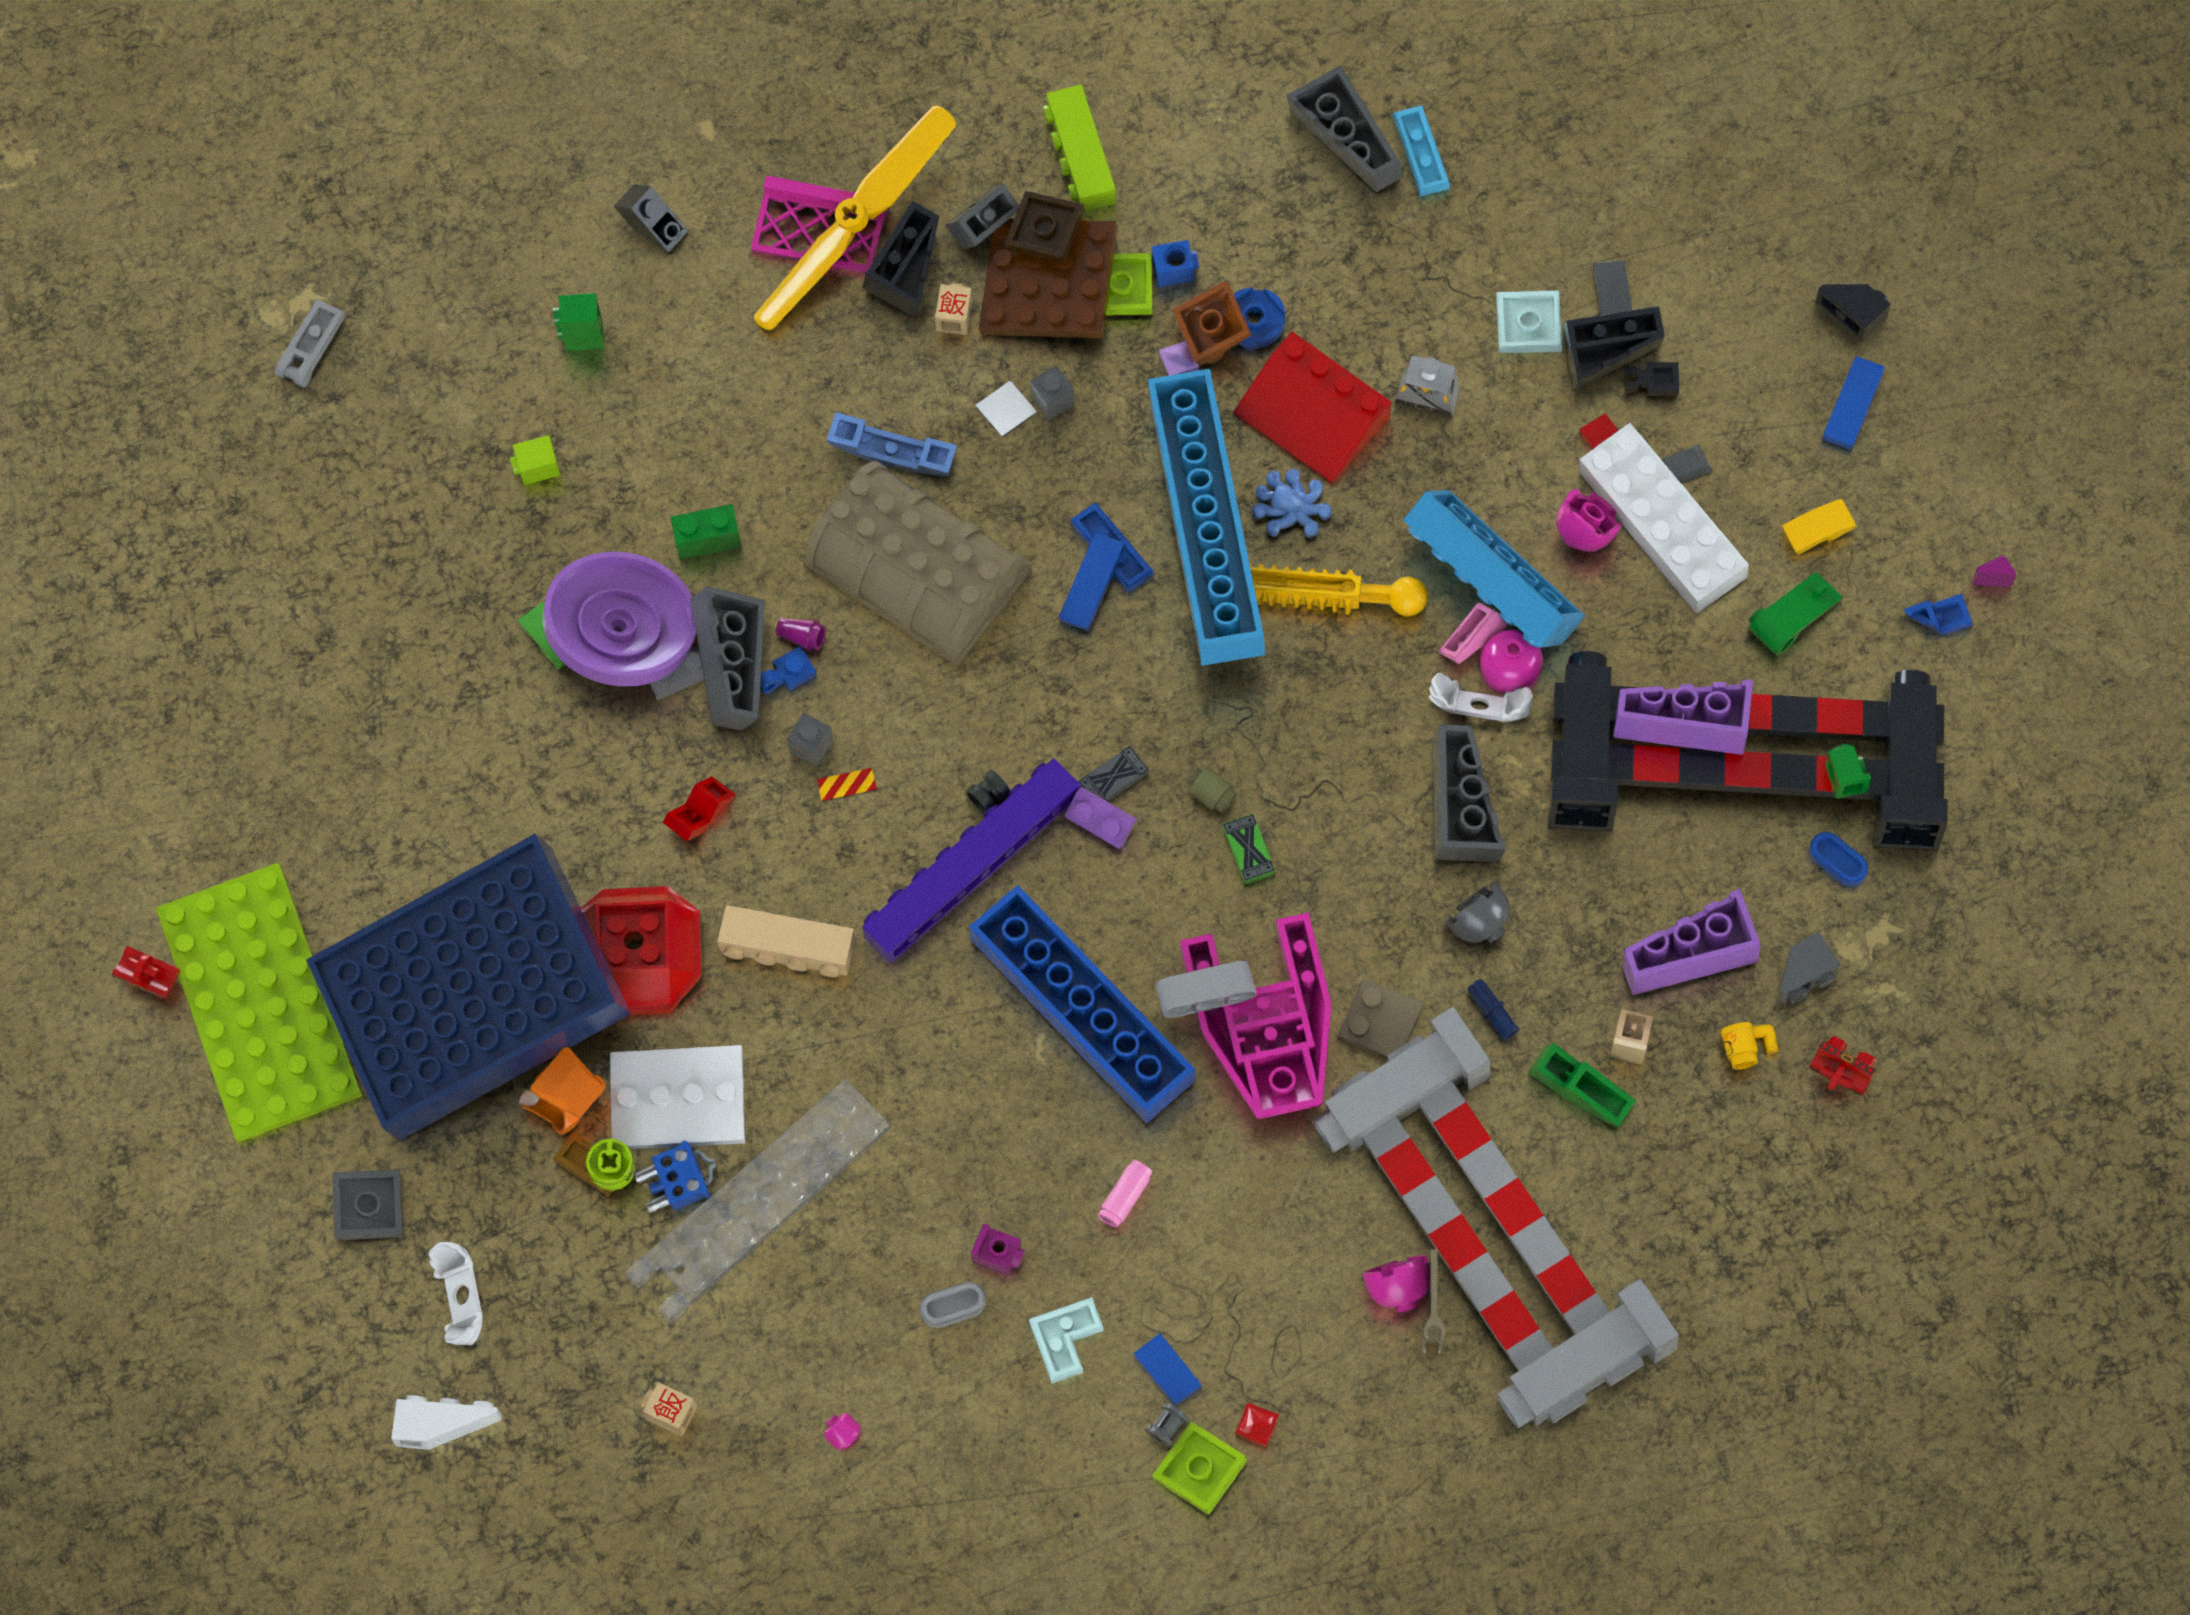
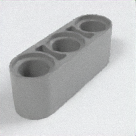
(1206, 989)

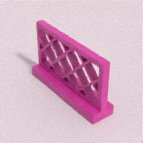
(813, 197)

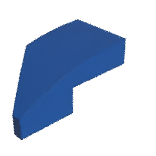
(1943, 616)

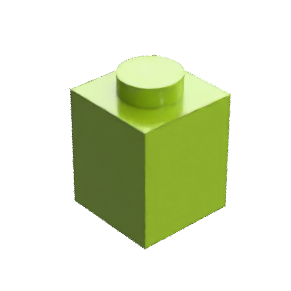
(534, 460)

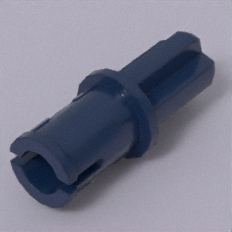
(1493, 1009)

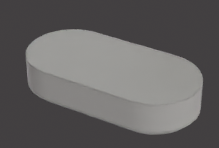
(952, 1305)

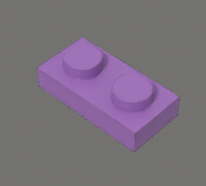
(1100, 817)

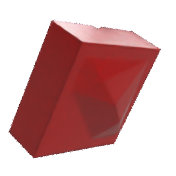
(1257, 1425)

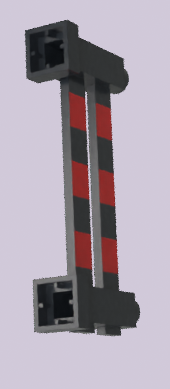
(1906, 782)

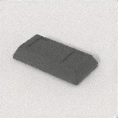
(1688, 464)

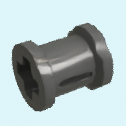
(1166, 1424)

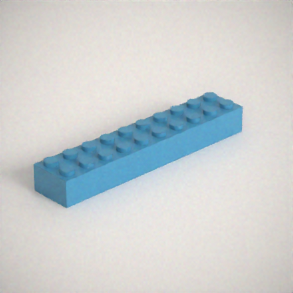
(1206, 517)

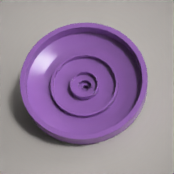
(619, 619)

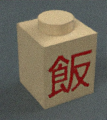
(953, 309)
(668, 1408)

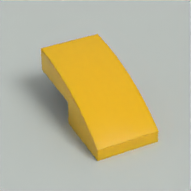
(1818, 525)

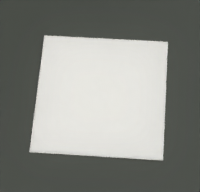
(1006, 408)

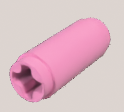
(1125, 1194)

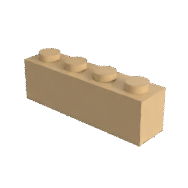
(786, 941)

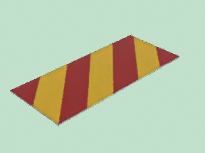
(846, 784)

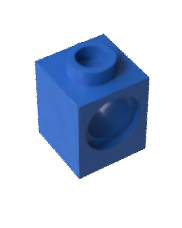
(1176, 251)

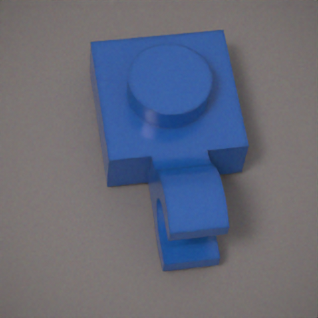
(790, 669)

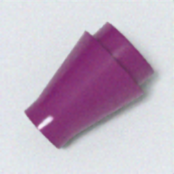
(804, 633)

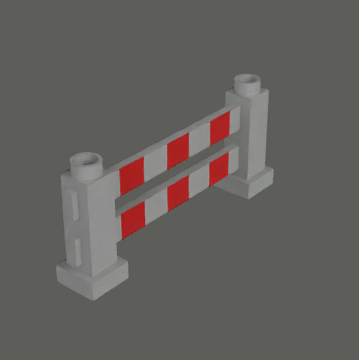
(1604, 1342)

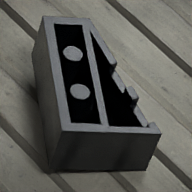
(903, 261)
(1609, 342)

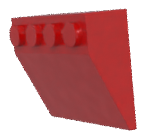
(1313, 408)

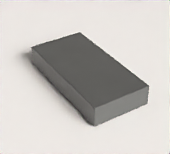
(1612, 287)

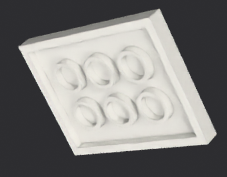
(678, 1097)

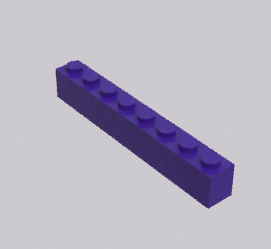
(970, 860)

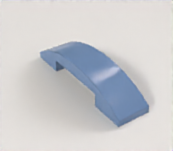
(890, 449)

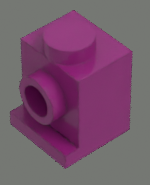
(1003, 1262)

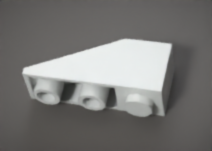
(431, 1424)

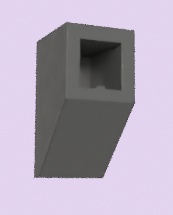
(1807, 966)

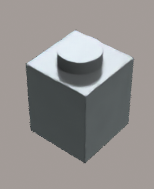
(1052, 393)
(810, 739)

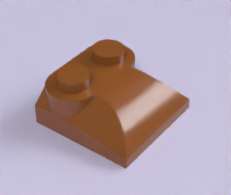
(1212, 323)

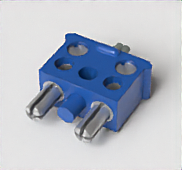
(688, 1174)

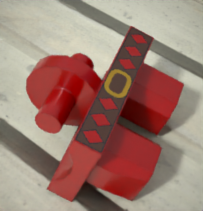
(146, 972)
(1842, 1067)

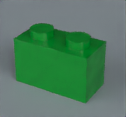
(579, 322)
(705, 532)

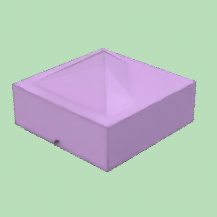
(1178, 359)

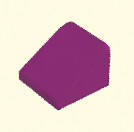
(1995, 573)

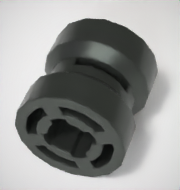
(988, 791)

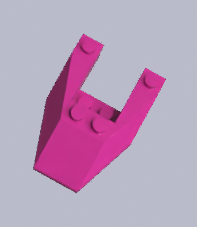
(1280, 1037)

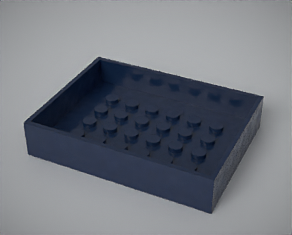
(467, 987)

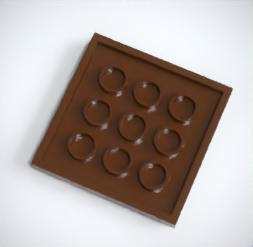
(1046, 296)

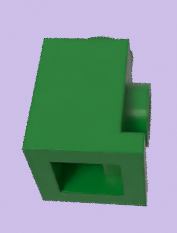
(1847, 771)

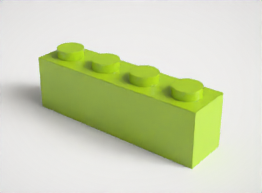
(1080, 148)

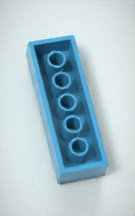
(1493, 569)

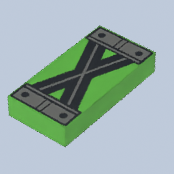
(1248, 849)

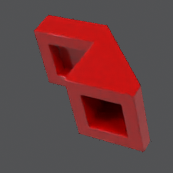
(701, 809)

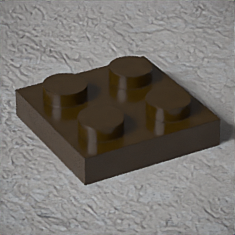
(1044, 227)

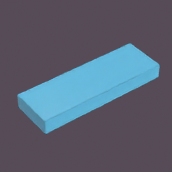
(1421, 150)

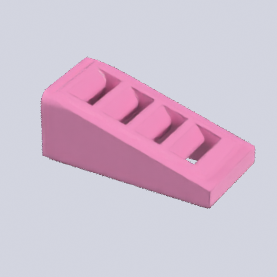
(1472, 633)

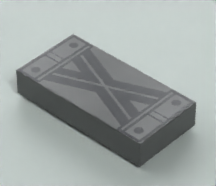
(1115, 775)

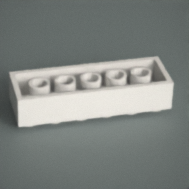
(1663, 518)

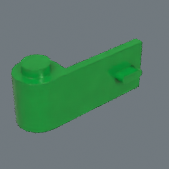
(1788, 616)

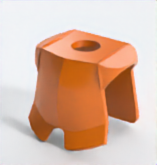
(563, 1091)

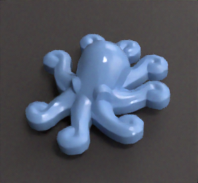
(1290, 503)

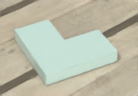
(1056, 1334)

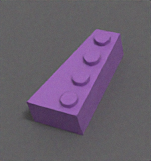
(1687, 716)
(1695, 947)

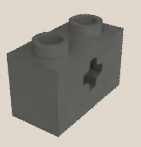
(983, 216)

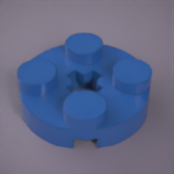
(1272, 319)

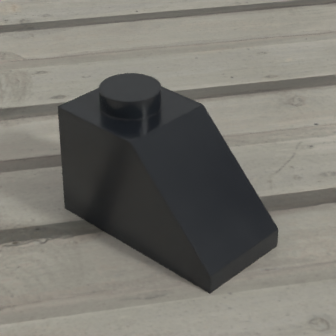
(1854, 306)

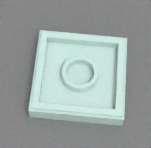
(1529, 321)

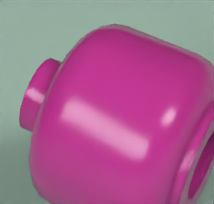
(842, 1431)

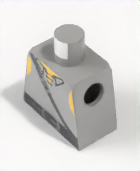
(1429, 386)

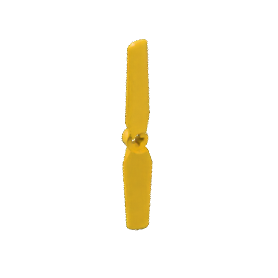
(873, 196)

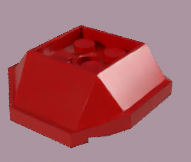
(671, 953)

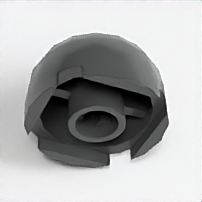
(1481, 915)

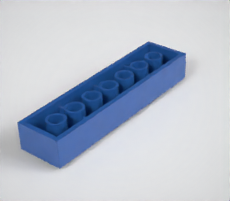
(1082, 1004)

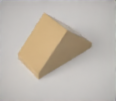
(1631, 1037)

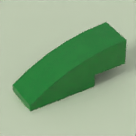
(1581, 1085)

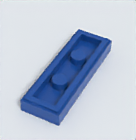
(1853, 403)
(1132, 567)
(1092, 581)

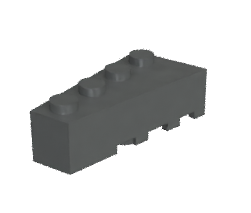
(1343, 123)
(730, 653)
(1462, 806)

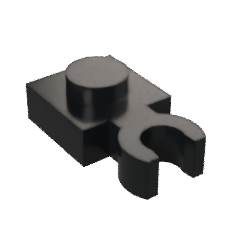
(1658, 378)

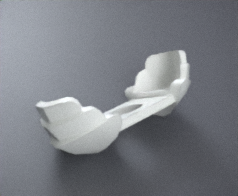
(1505, 709)
(456, 1267)

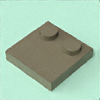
(1379, 1020)

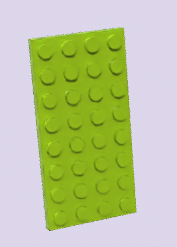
(257, 1002)

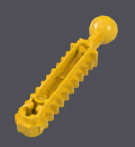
(1405, 596)

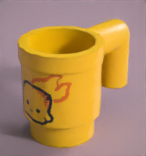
(1742, 1046)

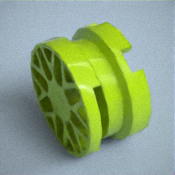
(610, 1164)

